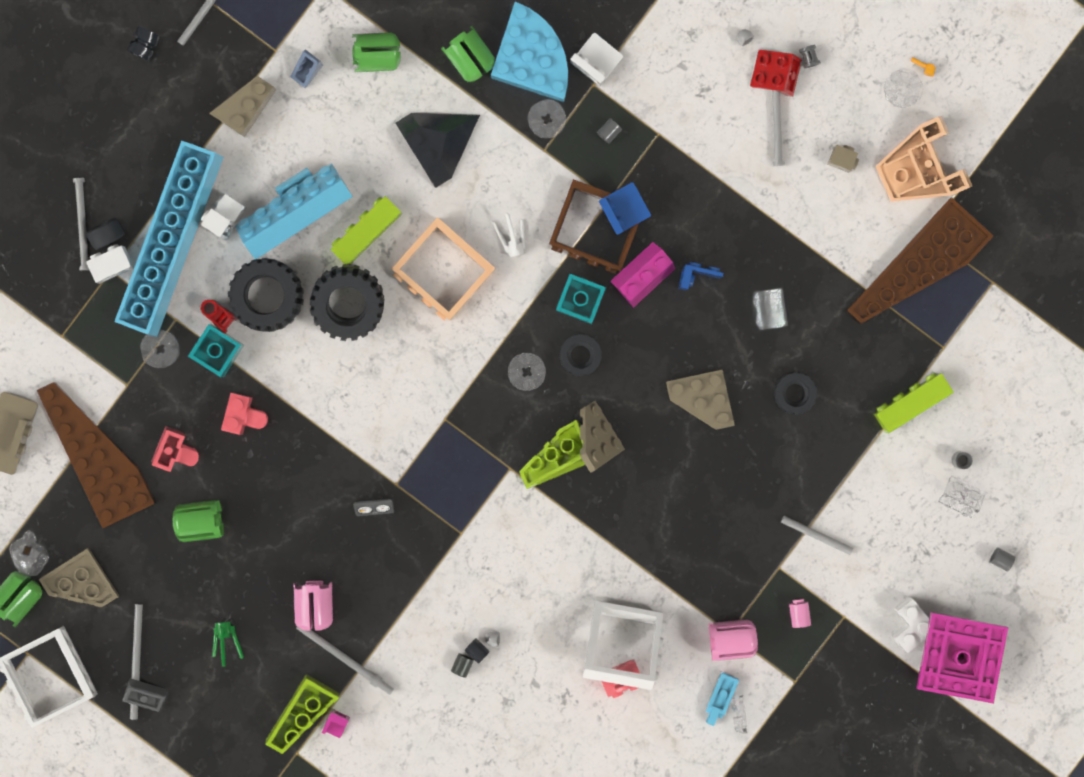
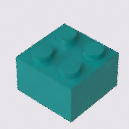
(580, 298)
(216, 350)

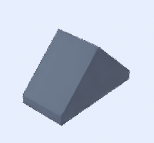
(306, 69)

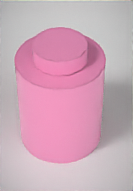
(800, 613)

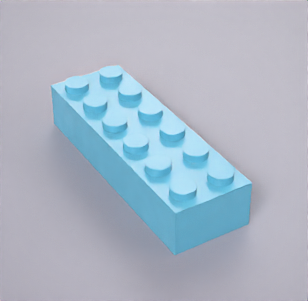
(293, 211)

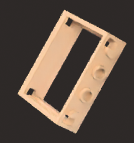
(415, 288)

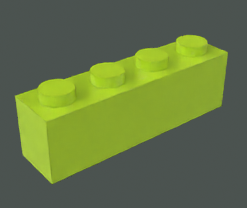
(366, 231)
(913, 402)

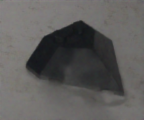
(437, 141)

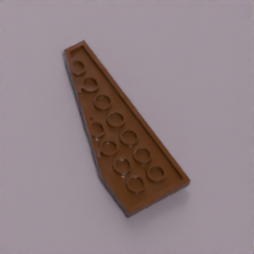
(934, 252)
(105, 472)

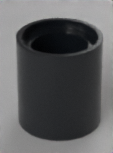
(477, 650)

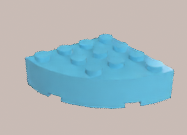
(532, 55)

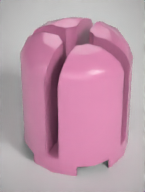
(304, 605)
(733, 640)

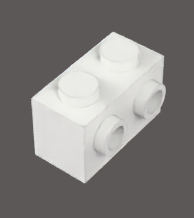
(110, 263)

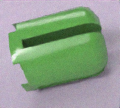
(376, 52)
(461, 59)
(198, 521)
(24, 600)

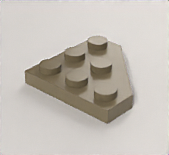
(704, 398)
(598, 438)
(80, 581)

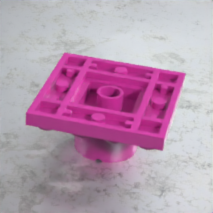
(977, 669)

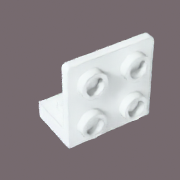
(596, 59)

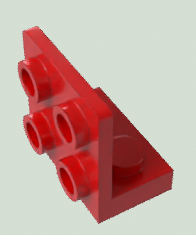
(776, 72)

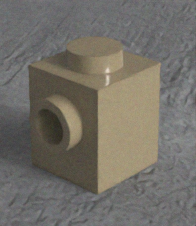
(843, 158)

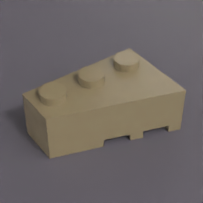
(245, 105)

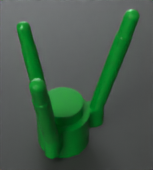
(223, 630)

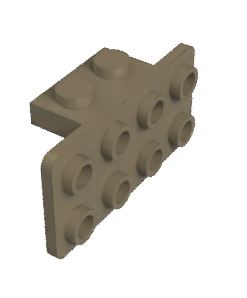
(15, 428)

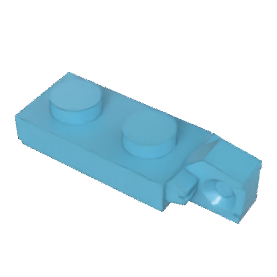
(721, 697)

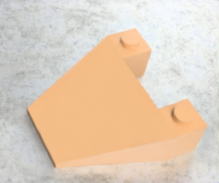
(915, 168)

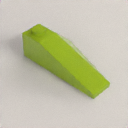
(556, 457)

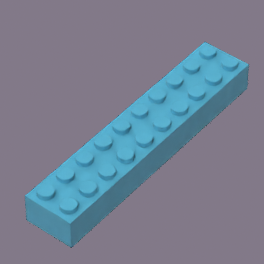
(169, 239)

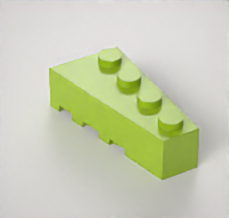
(303, 709)

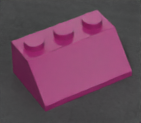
(643, 274)

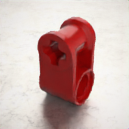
(219, 315)

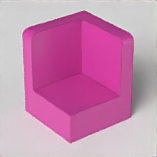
(336, 723)

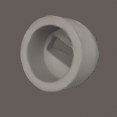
(745, 37)
(494, 639)

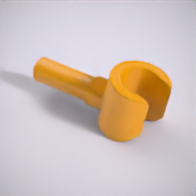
(929, 68)

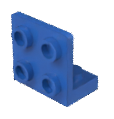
(624, 208)
(687, 278)

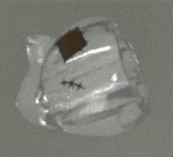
(28, 555)

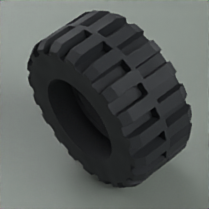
(247, 276)
(340, 326)

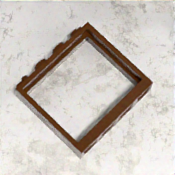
(577, 254)

